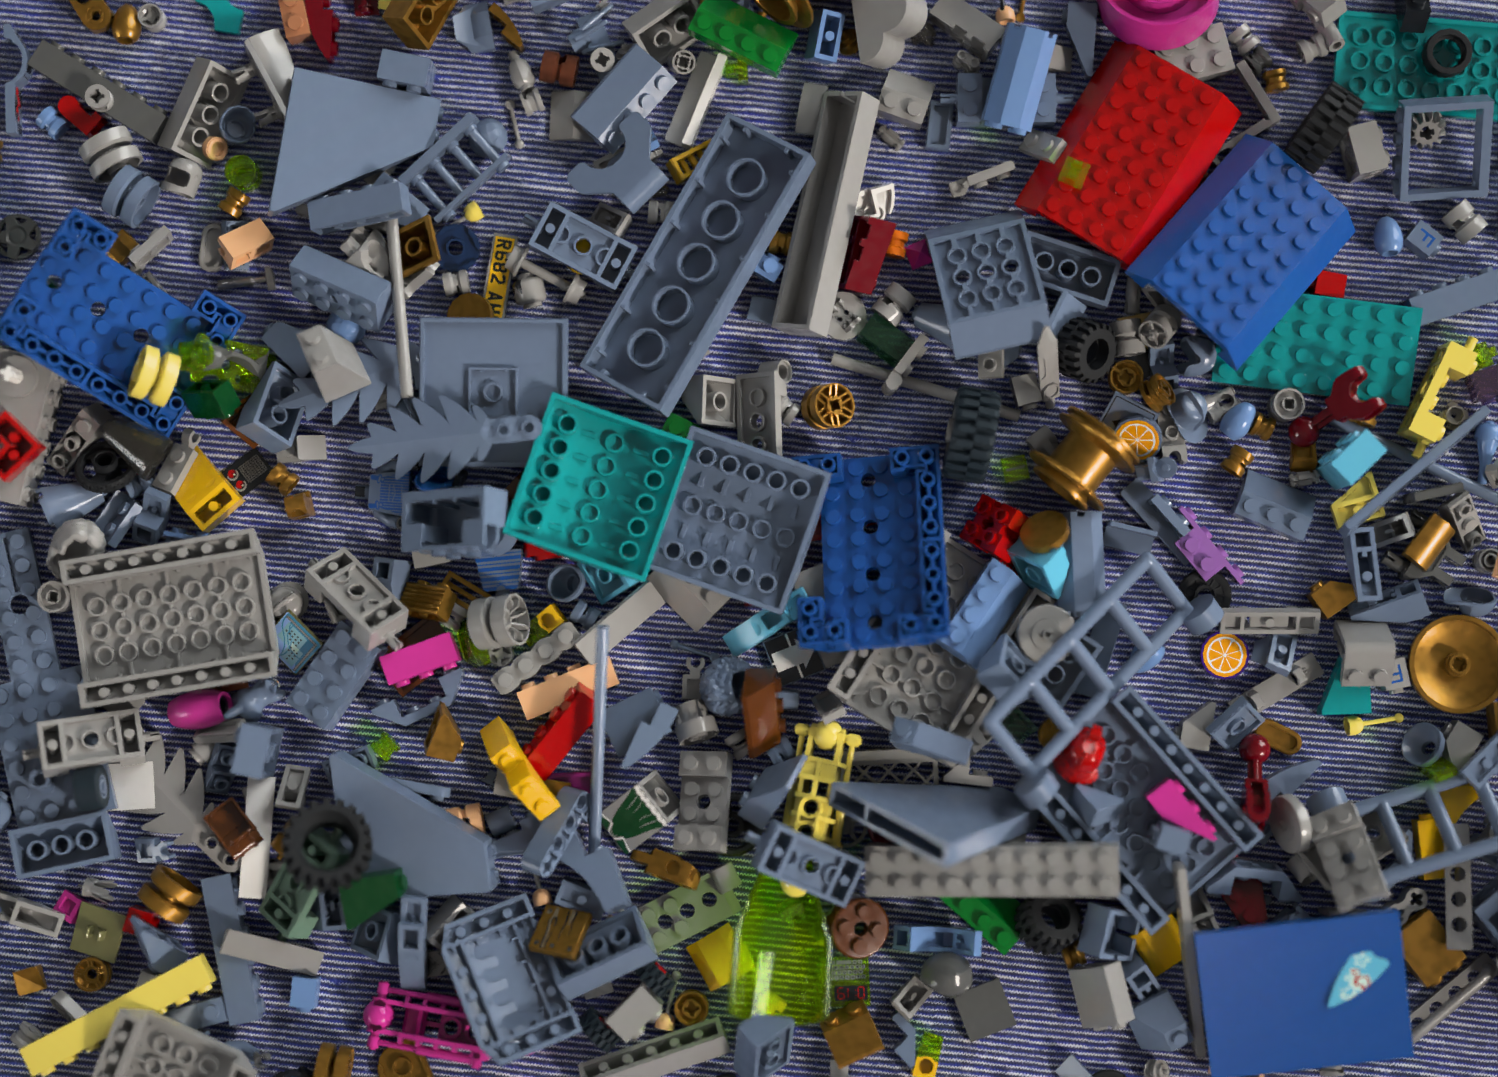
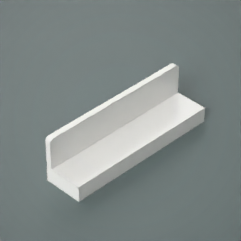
(696, 99)

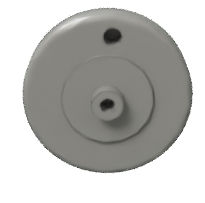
(1041, 629)
(1290, 823)

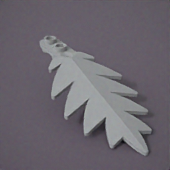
(181, 809)

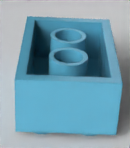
(1350, 459)

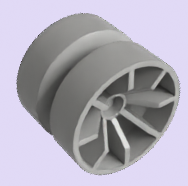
(498, 621)

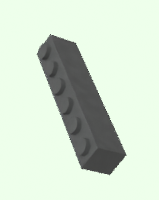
(76, 78)

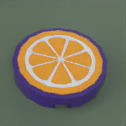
(1224, 655)

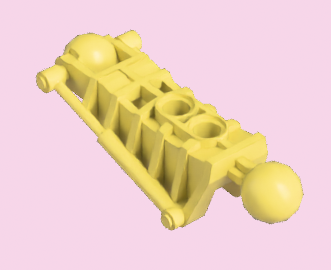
(818, 770)

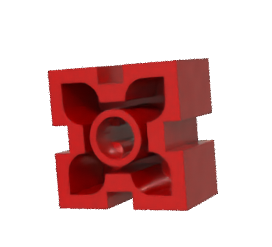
(993, 527)

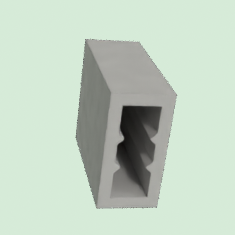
(1101, 995)

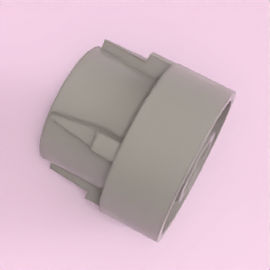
(694, 723)

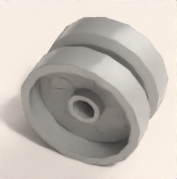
(110, 153)

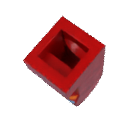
(75, 113)

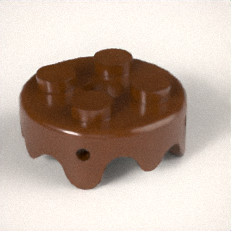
(842, 923)

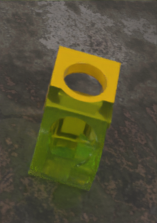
(545, 623)
(927, 1055)

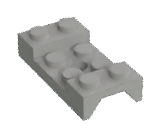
(704, 775)
(1343, 832)

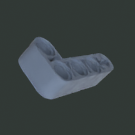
(556, 831)

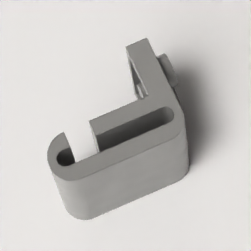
(1365, 652)

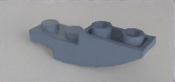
(413, 943)

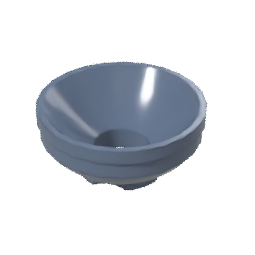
(1417, 739)

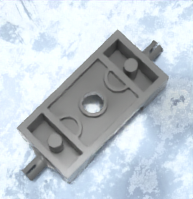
(374, 614)
(63, 745)

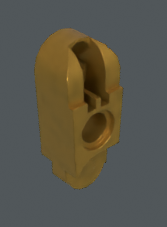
(87, 11)
(668, 868)

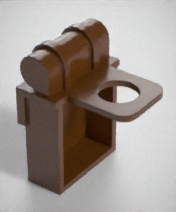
(233, 829)

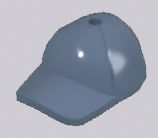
(1471, 600)

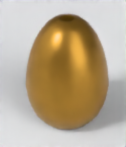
(126, 25)

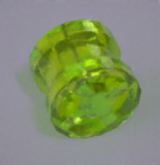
(385, 746)

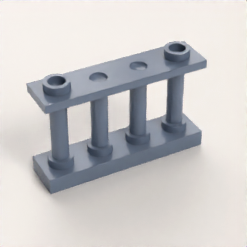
(450, 143)

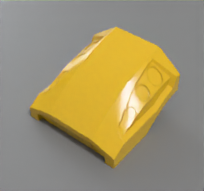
(1162, 948)
(713, 956)

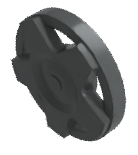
(18, 236)

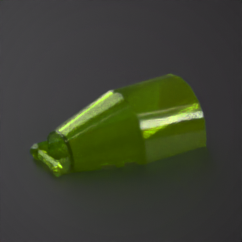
(779, 966)

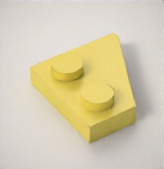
(1355, 499)

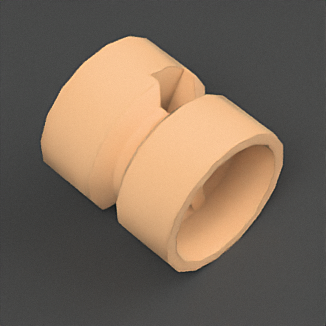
(473, 812)

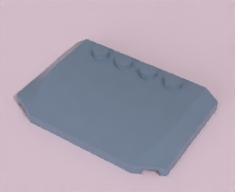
(504, 985)

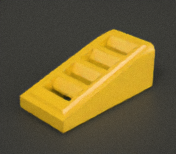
(675, 170)

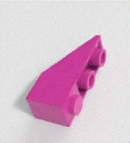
(1173, 806)

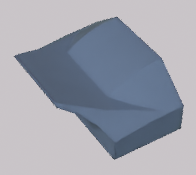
(474, 28)
(1275, 652)

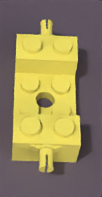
(1451, 363)

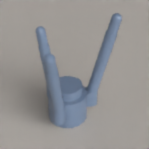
(580, 37)

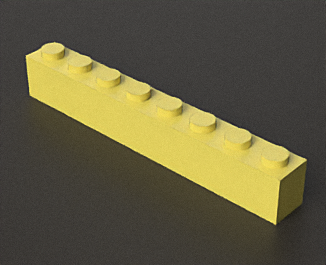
(95, 1026)

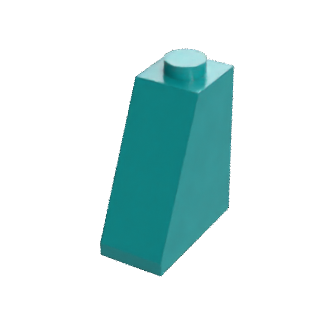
(1343, 699)

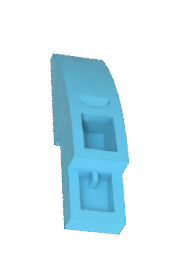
(762, 626)

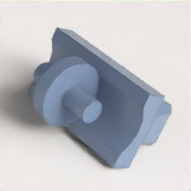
(1156, 469)

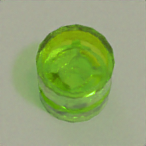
(243, 173)

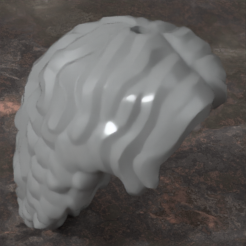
(74, 540)

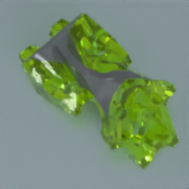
(205, 358)

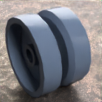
(131, 196)

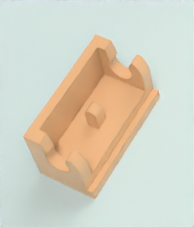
(245, 243)

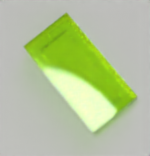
(1440, 770)

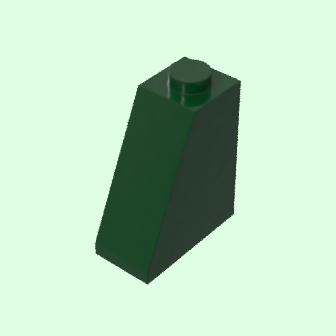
(371, 895)

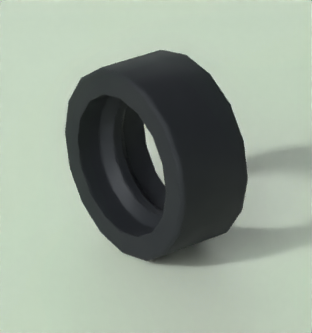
(1463, 44)

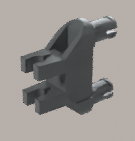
(1407, 570)

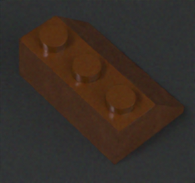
(762, 710)

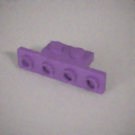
(1202, 553)

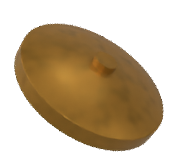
(1455, 664)

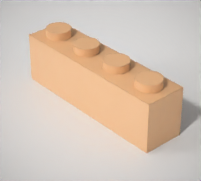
(546, 695)

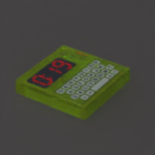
(849, 981)

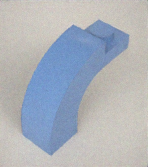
(937, 939)

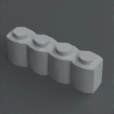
(531, 662)

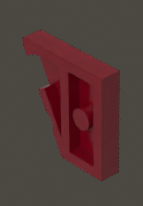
(1247, 902)

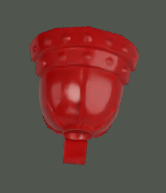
(1082, 756)

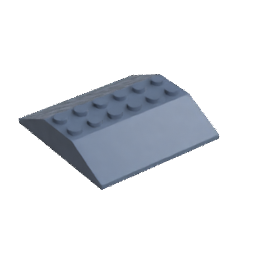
(741, 521)

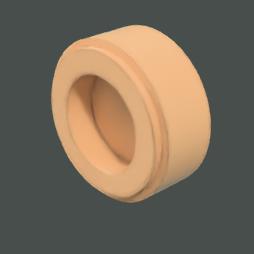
(215, 148)

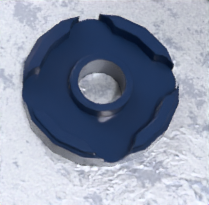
(470, 244)

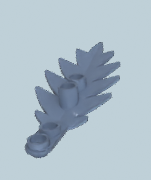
(382, 373)
(438, 438)

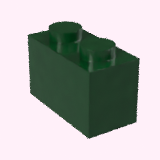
(211, 399)

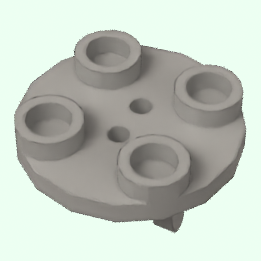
(852, 322)

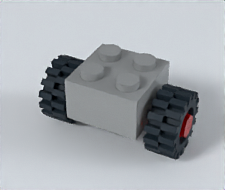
(633, 1012)

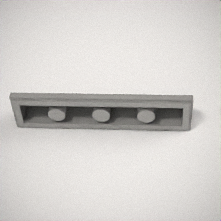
(622, 619)
(271, 952)

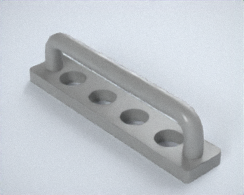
(1463, 936)
(1487, 971)

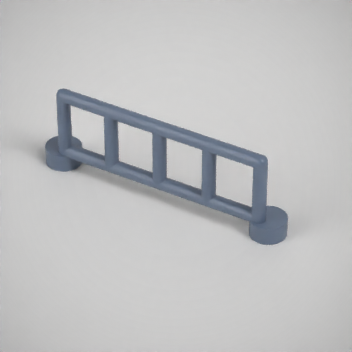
(1198, 616)

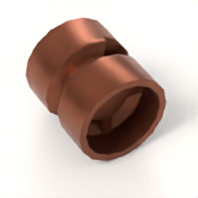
(559, 68)

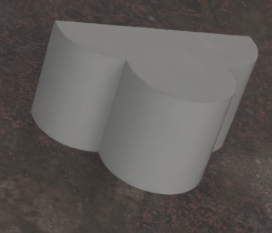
(884, 27)

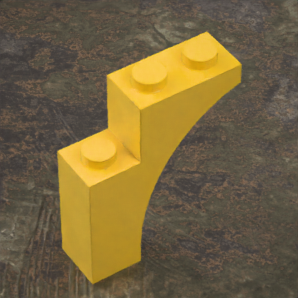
(520, 775)
(1425, 831)

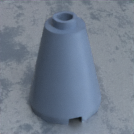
(933, 321)
(68, 502)

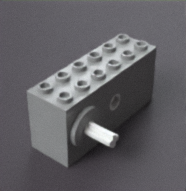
(33, 398)

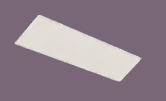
(256, 861)

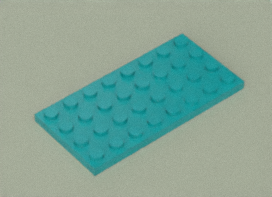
(1388, 64)
(1328, 337)

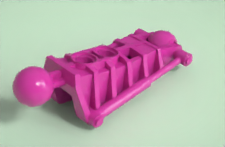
(379, 1016)

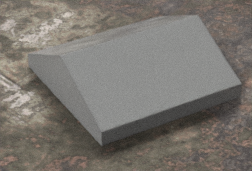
(561, 124)

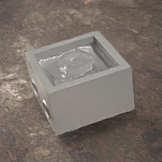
(1363, 152)

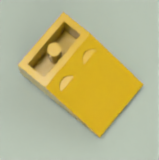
(207, 494)

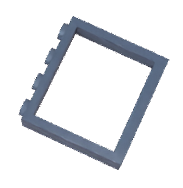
(1482, 146)

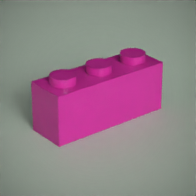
(420, 659)

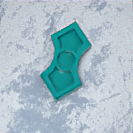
(226, 16)

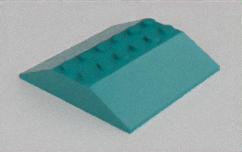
(598, 488)

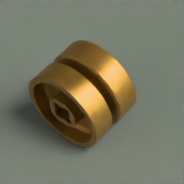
(827, 406)
(333, 1065)

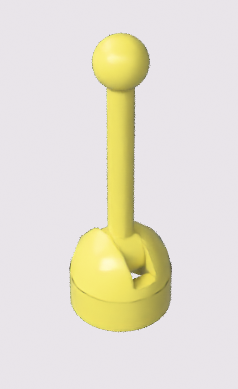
(1354, 725)

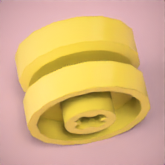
(154, 375)

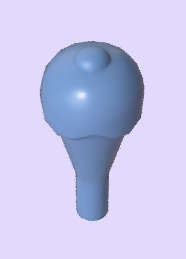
(1487, 442)

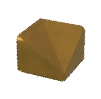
(29, 980)

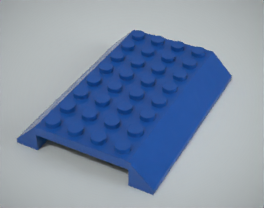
(1245, 246)

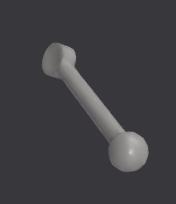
(510, 105)

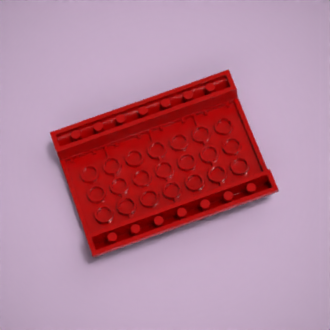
(1148, 147)

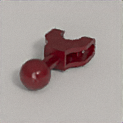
(1342, 406)
(1255, 792)

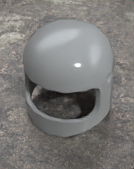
(183, 177)

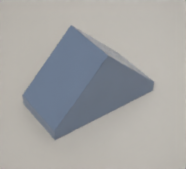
(1094, 805)

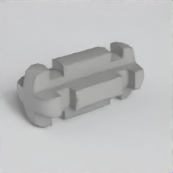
(890, 137)
(1304, 478)

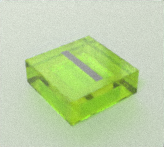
(1014, 468)

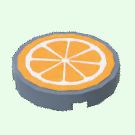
(1141, 435)

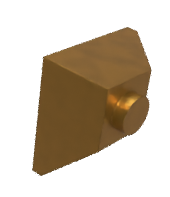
(418, 246)

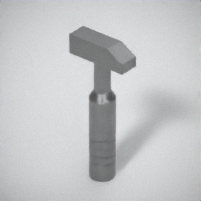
(249, 281)

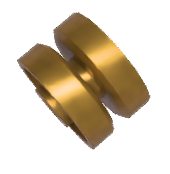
(169, 894)

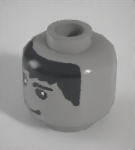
(529, 291)

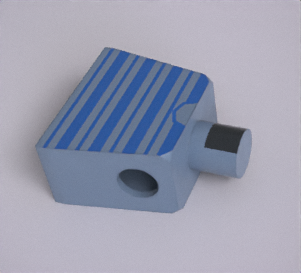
(501, 572)

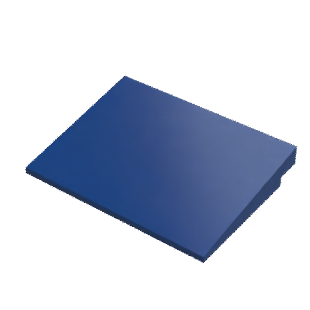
(1271, 991)

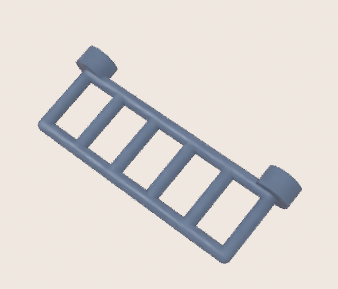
(1430, 790)

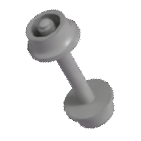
(517, 260)

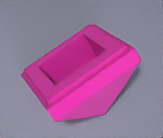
(918, 254)

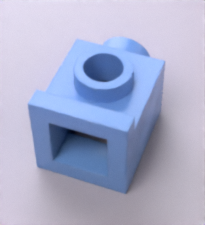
(768, 268)

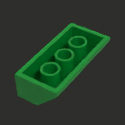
(743, 35)
(991, 916)

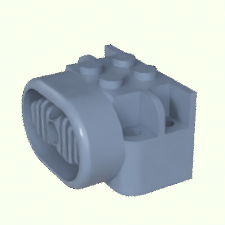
(456, 522)

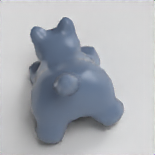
(251, 701)

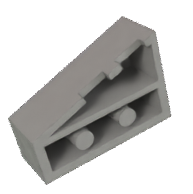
(967, 26)

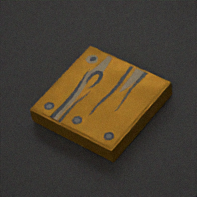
(560, 932)

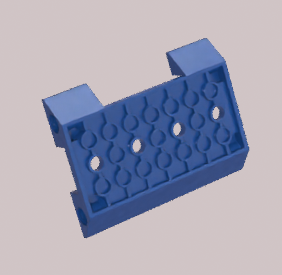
(101, 349)
(904, 549)

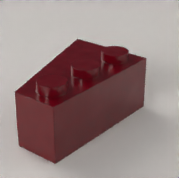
(865, 253)

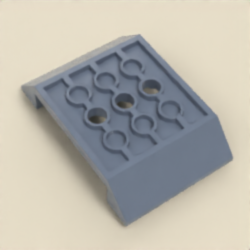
(991, 310)

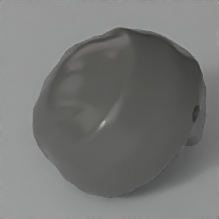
(947, 974)

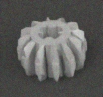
(1427, 137)

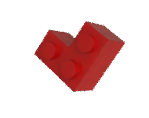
(19, 447)

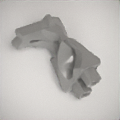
(371, 254)

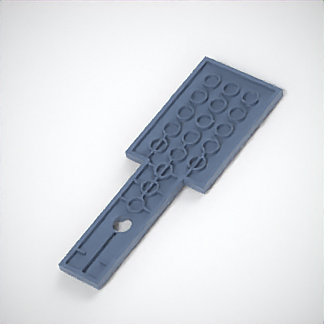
(36, 690)

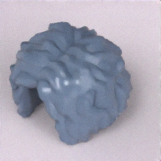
(723, 685)

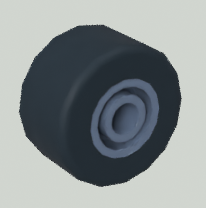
(90, 788)

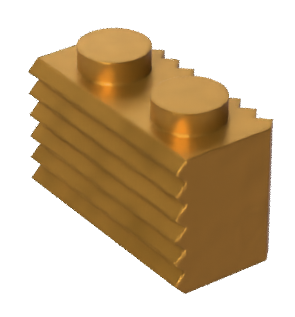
(428, 600)

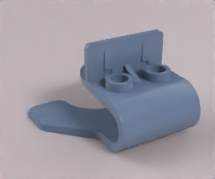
(628, 174)

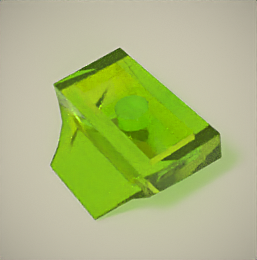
(470, 652)

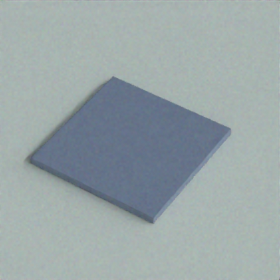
(499, 366)

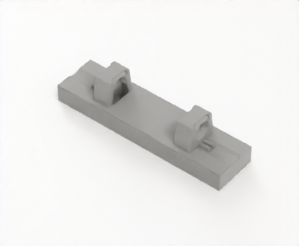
(1270, 620)
(1278, 686)

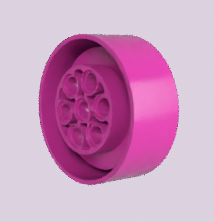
(1157, 23)

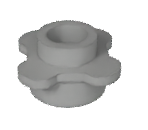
(1460, 413)

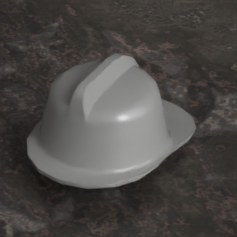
(289, 596)

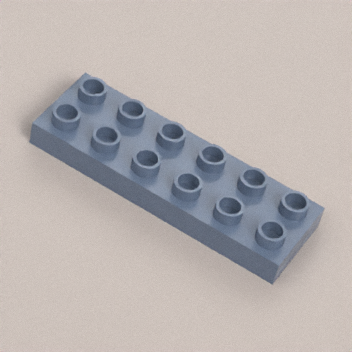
(698, 264)

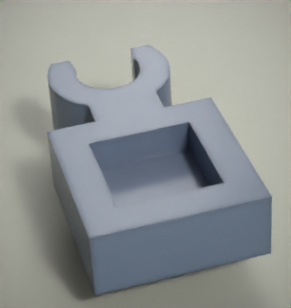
(151, 850)

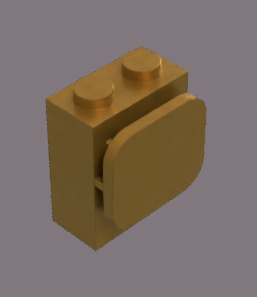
(1427, 950)

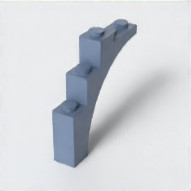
(597, 868)

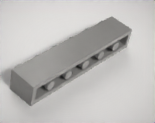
(663, 1053)

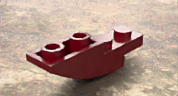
(323, 27)

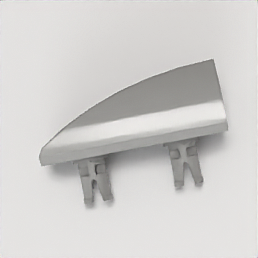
(274, 67)

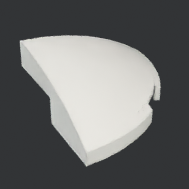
(876, 201)

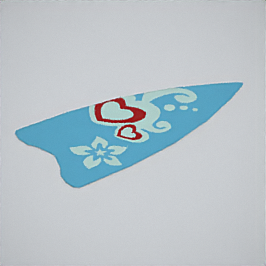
(1356, 976)

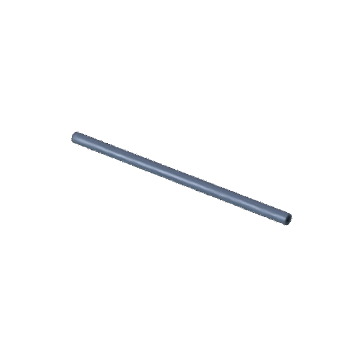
(1435, 469)
(598, 736)

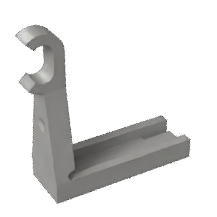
(1263, 103)

